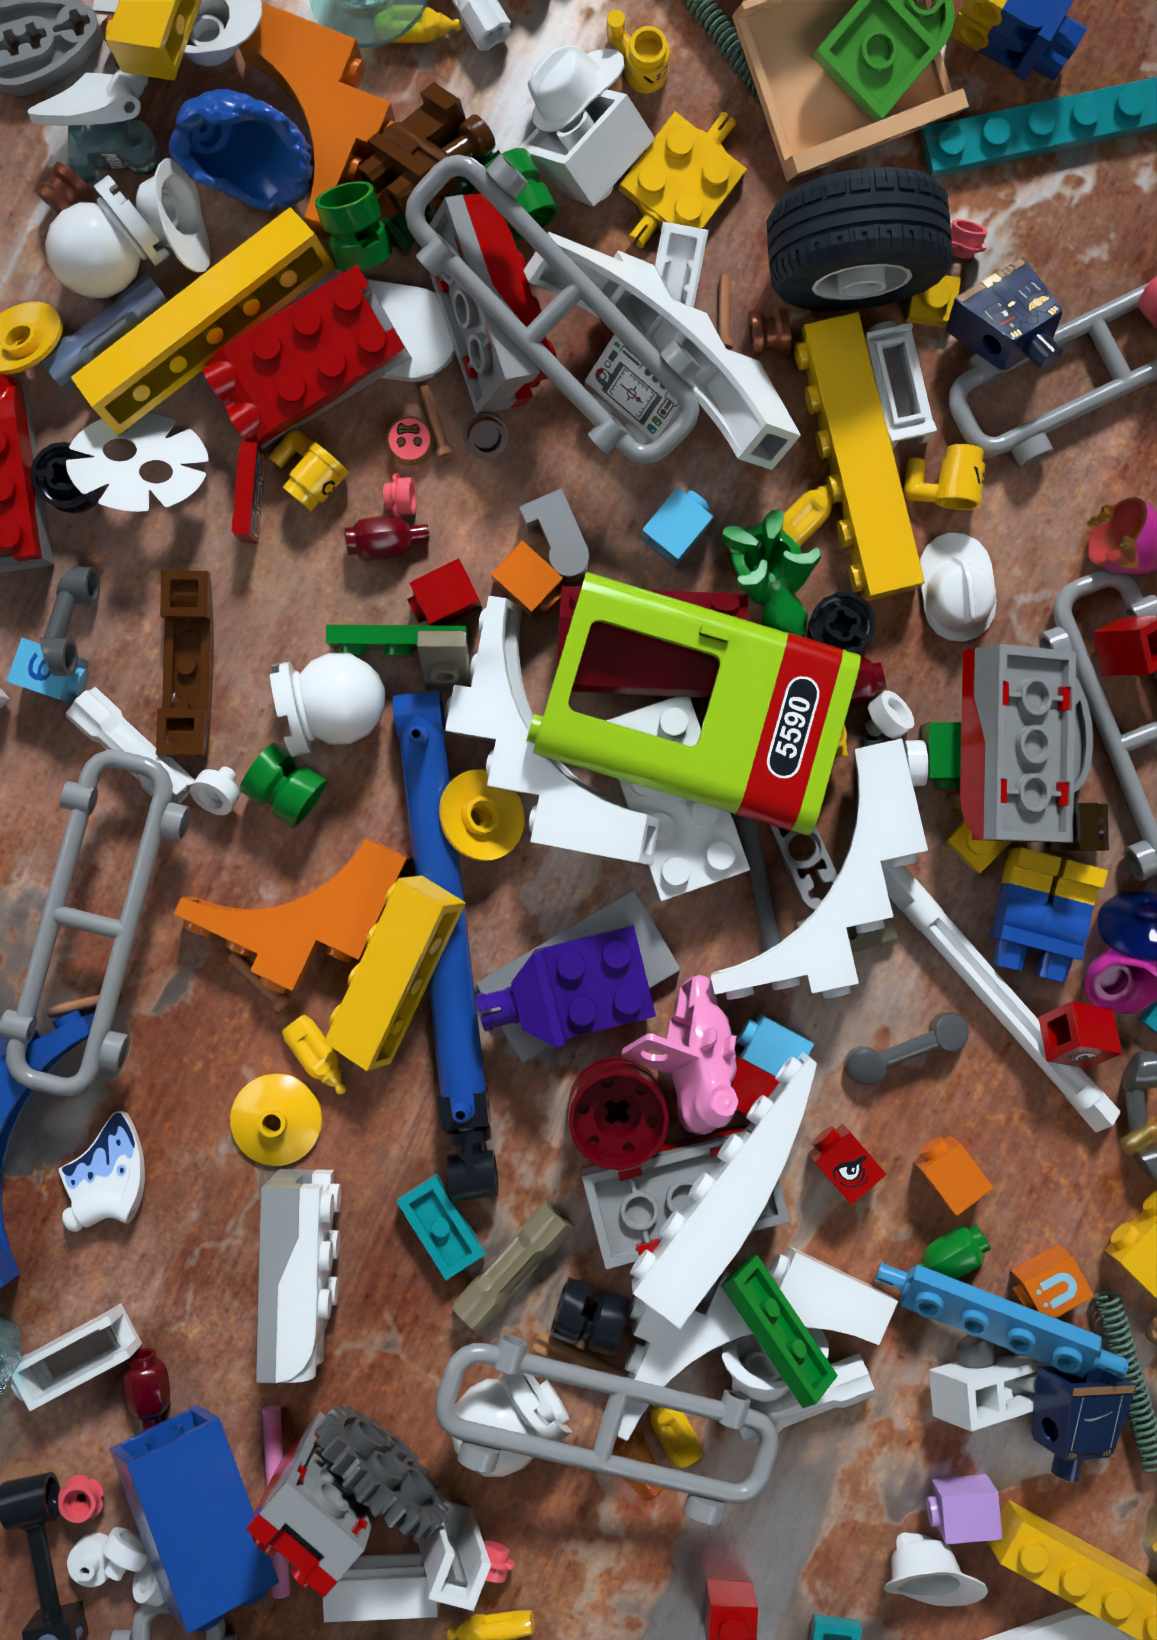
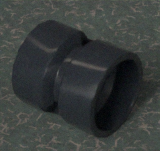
(606, 1321)

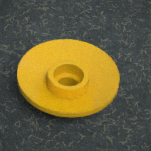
(27, 335)
(499, 814)
(294, 1106)

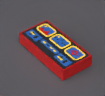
(248, 492)

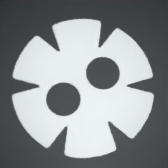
(126, 487)

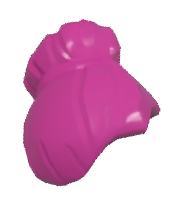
(1121, 982)

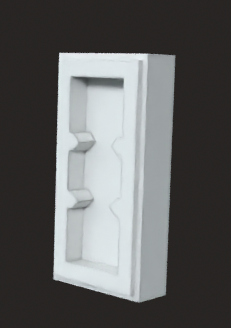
(681, 260)

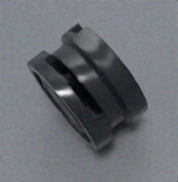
(53, 483)
(842, 622)

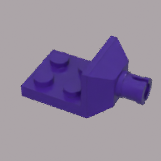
(574, 988)

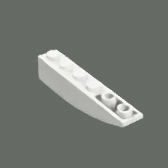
(726, 1203)

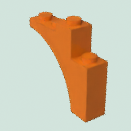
(322, 78)
(291, 933)

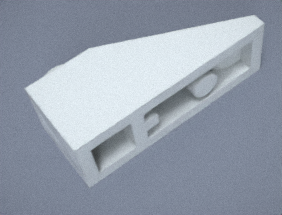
(984, 1395)

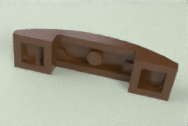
(187, 663)

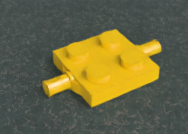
(682, 176)

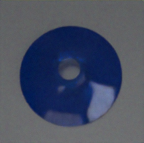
(1130, 924)

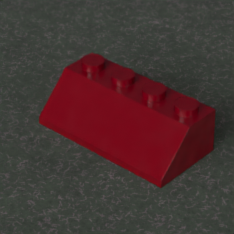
(641, 665)

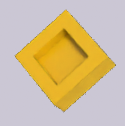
(934, 304)
(974, 853)

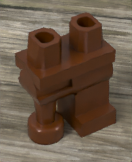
(419, 142)

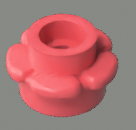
(967, 238)
(400, 496)
(74, 1509)
(499, 1561)

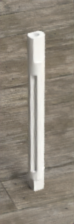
(995, 994)

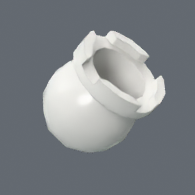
(100, 244)
(330, 700)
(518, 1406)

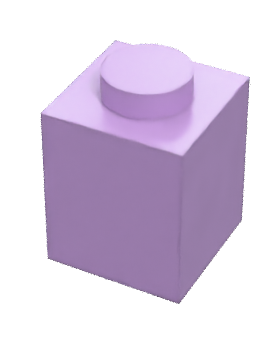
(965, 1509)

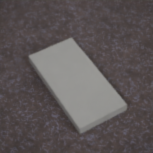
(623, 912)

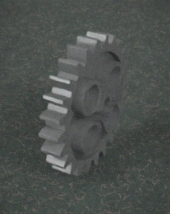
(381, 1472)

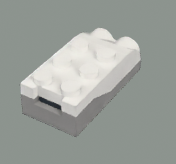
(296, 1273)

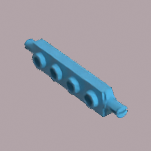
(1001, 1321)

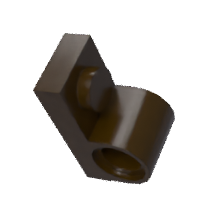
(1089, 829)

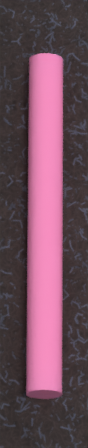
(273, 1455)

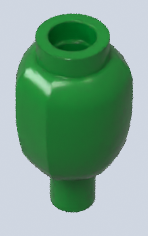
(956, 1251)

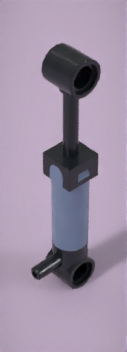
(29, 1505)

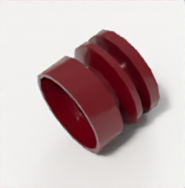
(617, 1139)

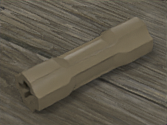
(533, 1244)

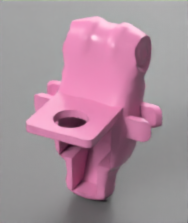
(697, 1057)

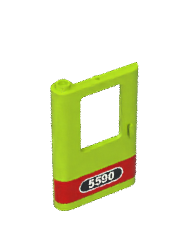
(765, 728)

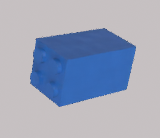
(193, 1518)

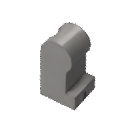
(562, 535)

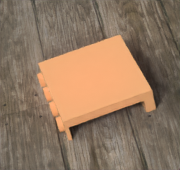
(805, 108)

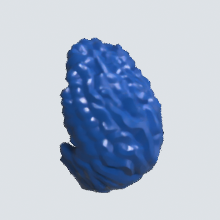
(242, 149)

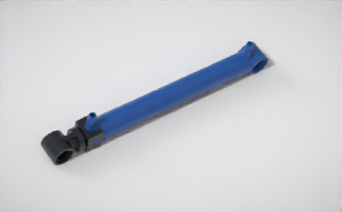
(451, 989)

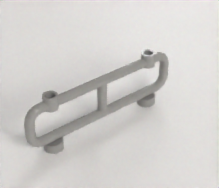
(501, 186)
(1029, 440)
(1141, 856)
(104, 1047)
(705, 1496)

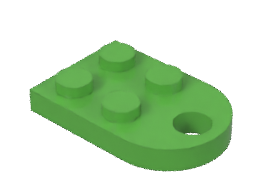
(884, 49)

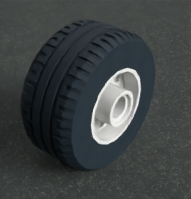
(859, 239)

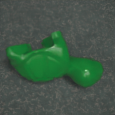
(772, 570)

